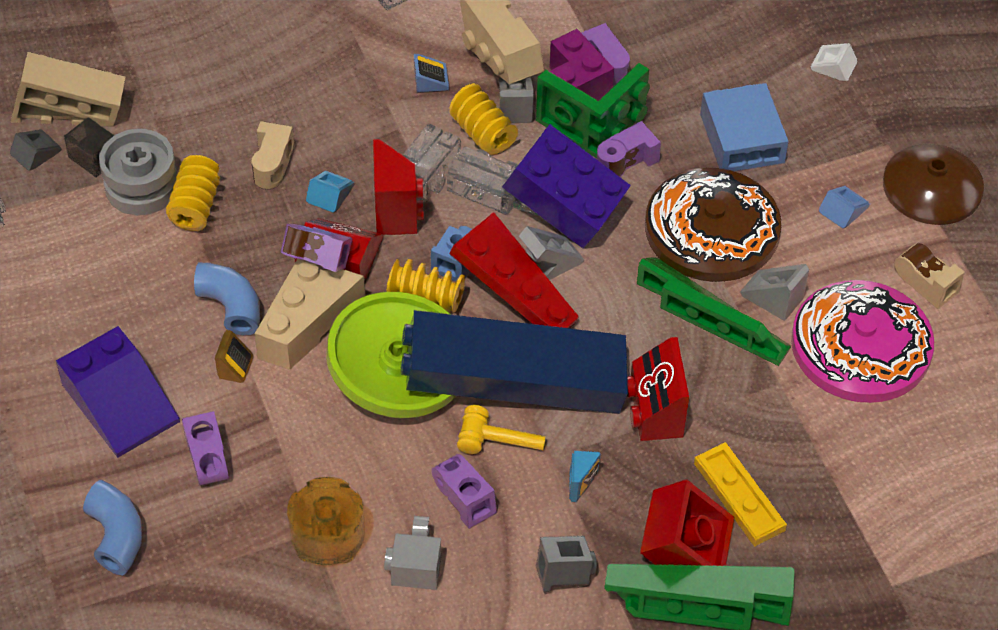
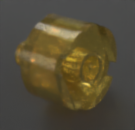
(326, 521)

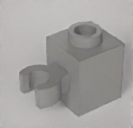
(415, 557)

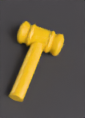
(475, 430)

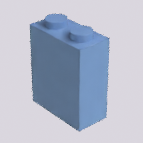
(744, 127)

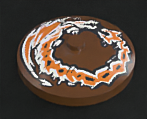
(713, 224)

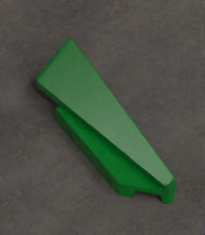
(705, 310)
(704, 593)

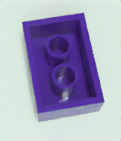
(566, 186)

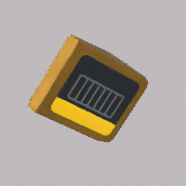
(233, 358)

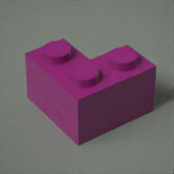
(581, 64)

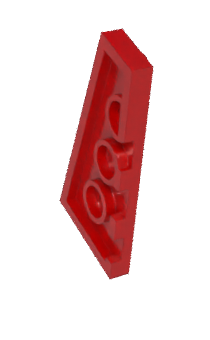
(511, 273)

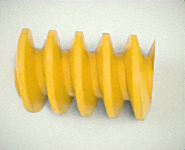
(482, 120)
(193, 193)
(436, 289)

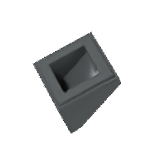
(33, 148)

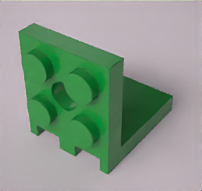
(587, 119)

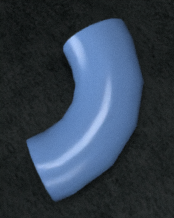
(234, 292)
(120, 525)

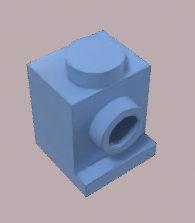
(441, 255)

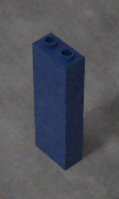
(515, 362)

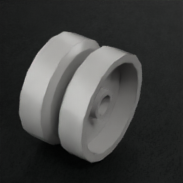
(138, 171)

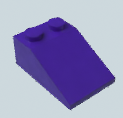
(116, 391)

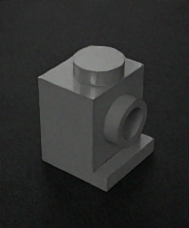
(564, 561)

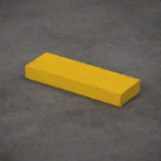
(740, 494)

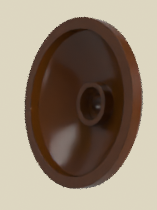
(933, 184)

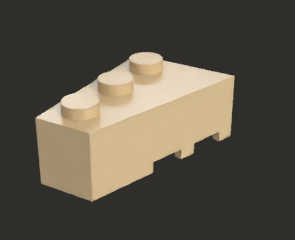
(501, 39)
(66, 92)
(304, 311)

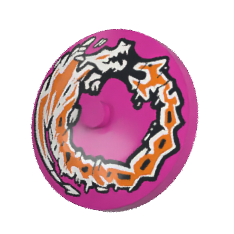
(862, 341)

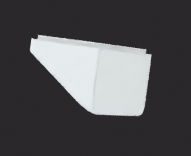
(835, 61)

